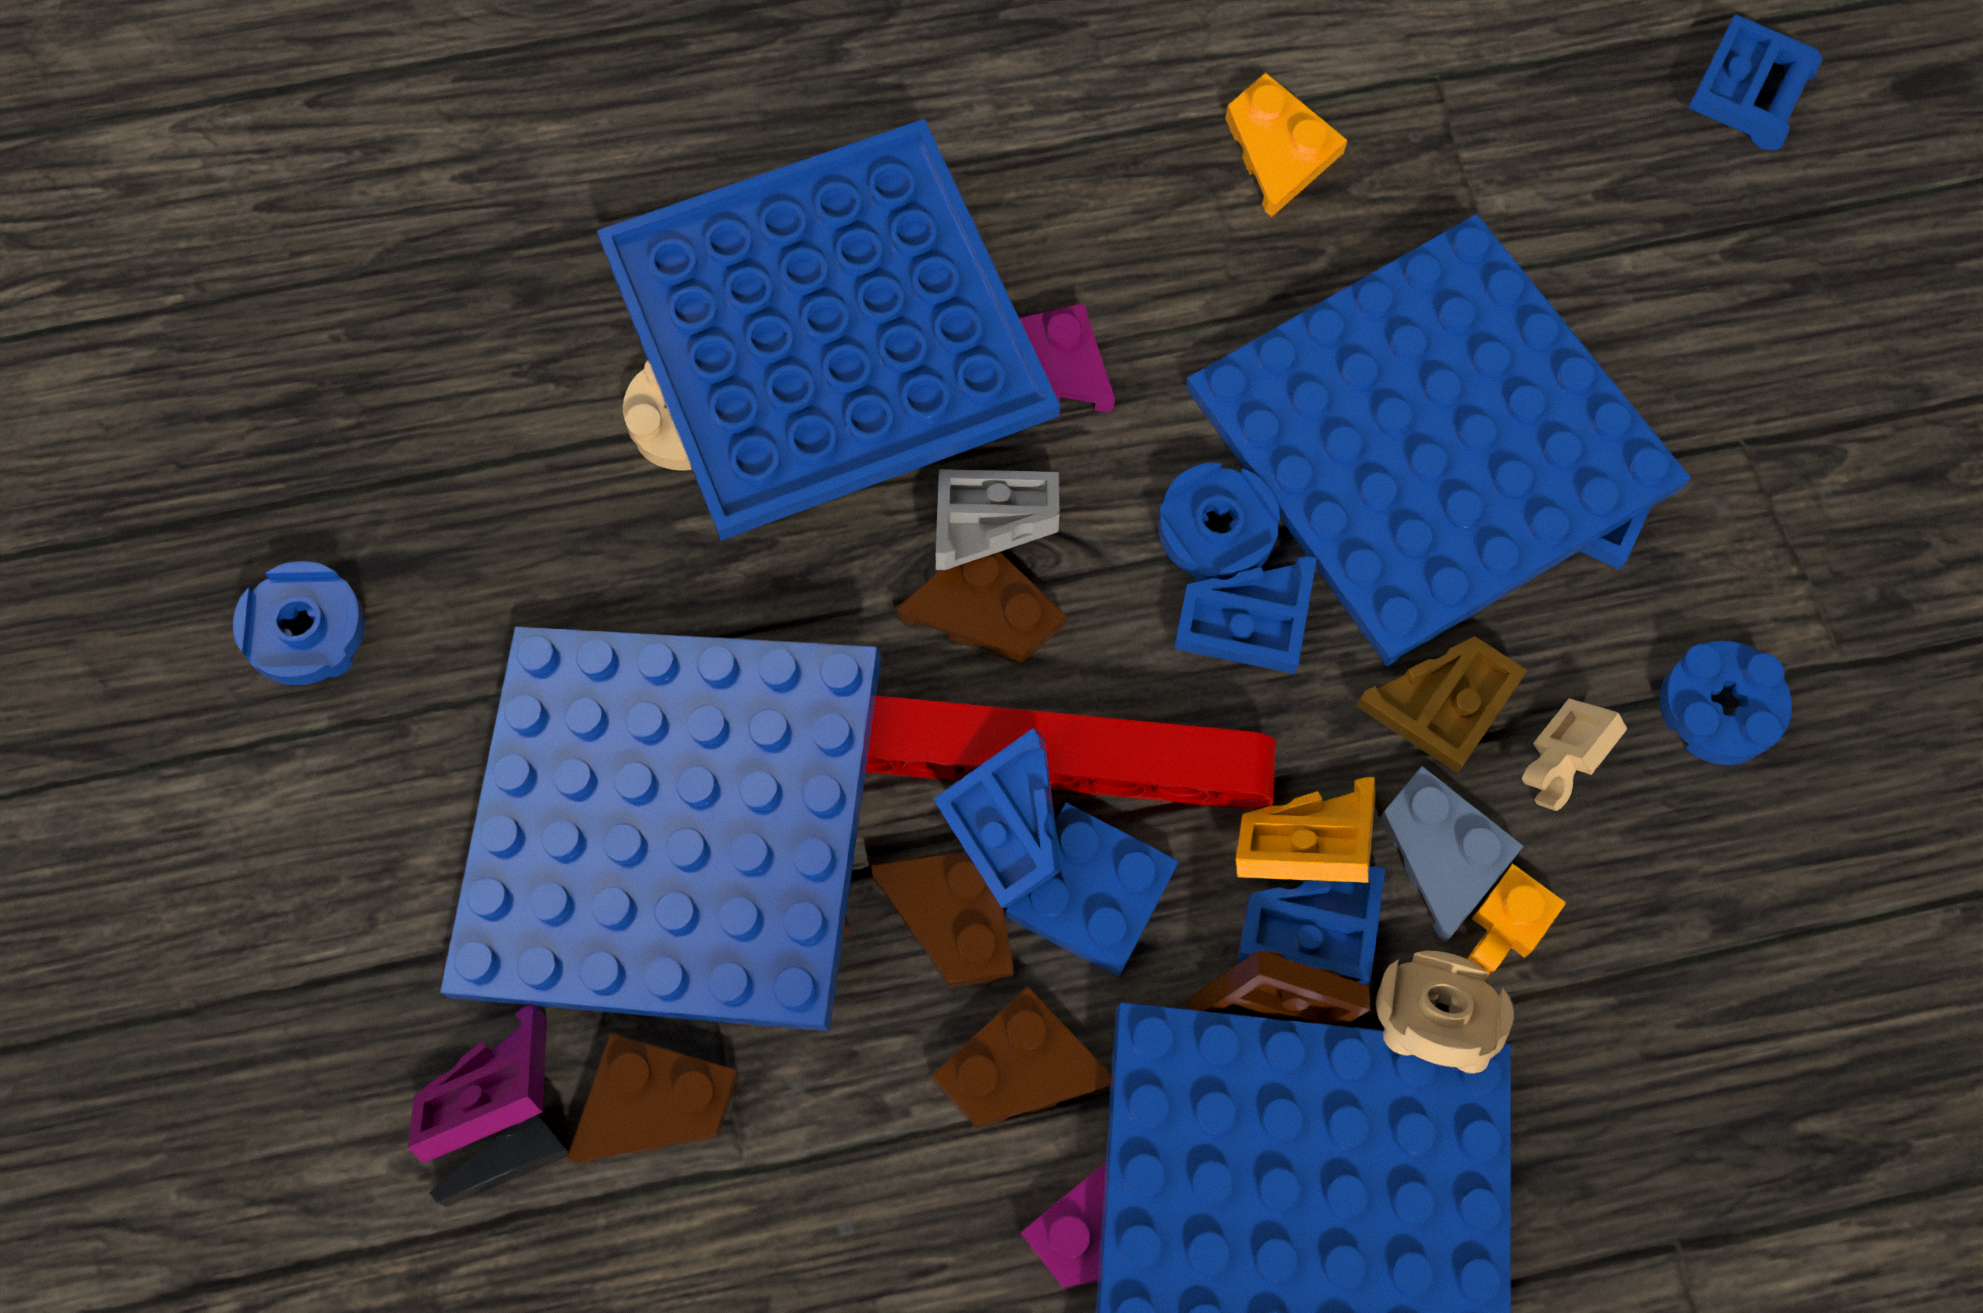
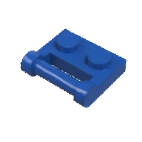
(1739, 74)

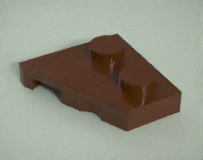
(986, 607)
(950, 915)
(650, 1101)

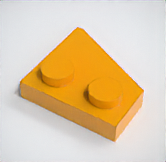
(1281, 141)
(1310, 838)

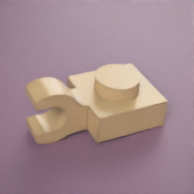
(1572, 741)

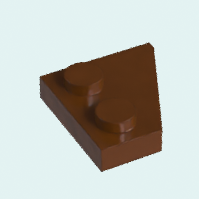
(1283, 990)
(1019, 1065)

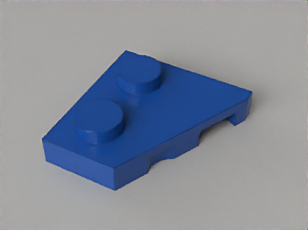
(1250, 617)
(1318, 924)

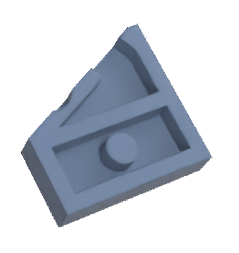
(1446, 848)

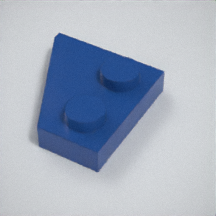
(1007, 819)

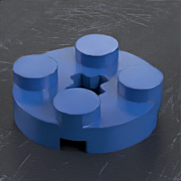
(1224, 491)
(322, 649)
(1750, 677)

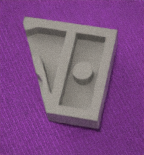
(992, 512)

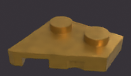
(1447, 700)

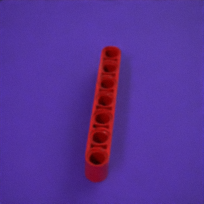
(1082, 752)

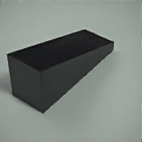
(506, 1157)

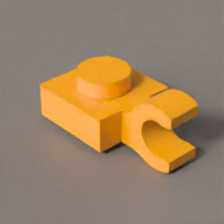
(1515, 918)

